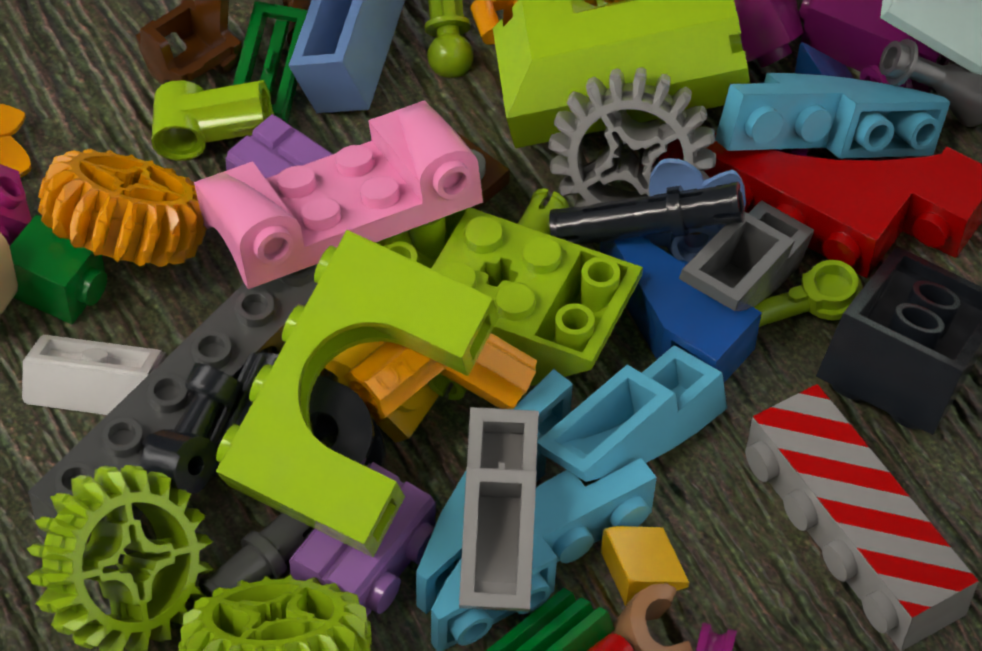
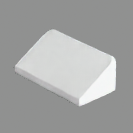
(84, 373)

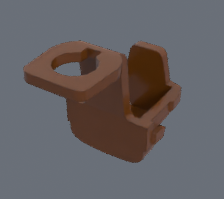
(206, 35)

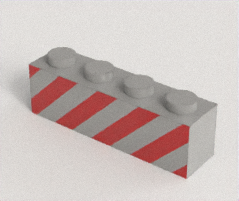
(859, 518)

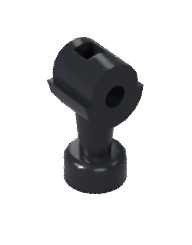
(186, 450)

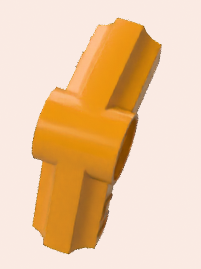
(397, 373)

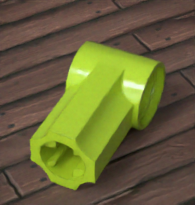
(190, 116)

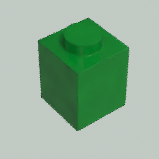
(56, 274)

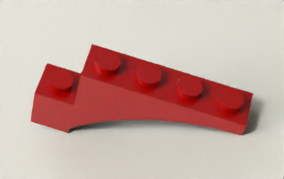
(862, 203)

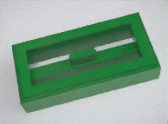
(251, 46)
(558, 626)

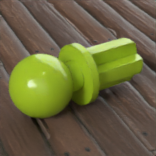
(449, 53)

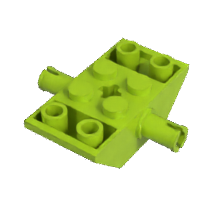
(548, 292)

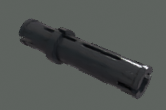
(662, 213)

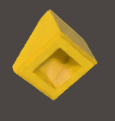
(640, 559)

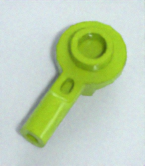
(823, 292)

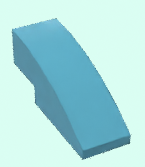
(637, 416)

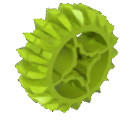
(149, 584)
(277, 618)

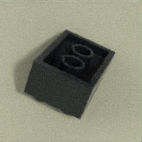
(907, 341)

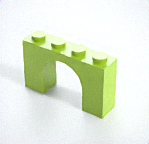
(358, 299)

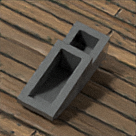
(749, 258)

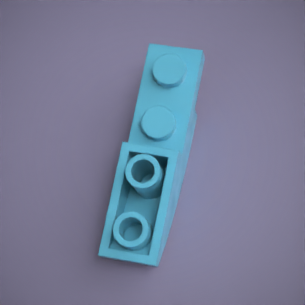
(832, 113)
(565, 528)

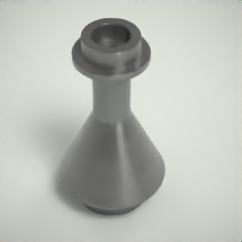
(951, 81)

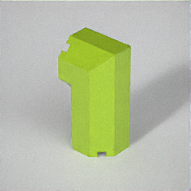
(562, 43)

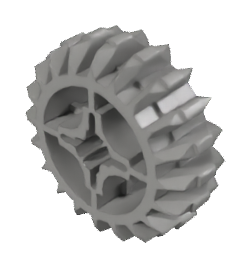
(610, 106)

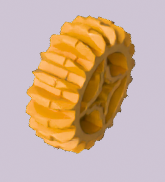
(122, 207)

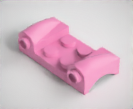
(376, 189)

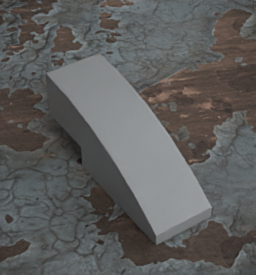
(499, 510)

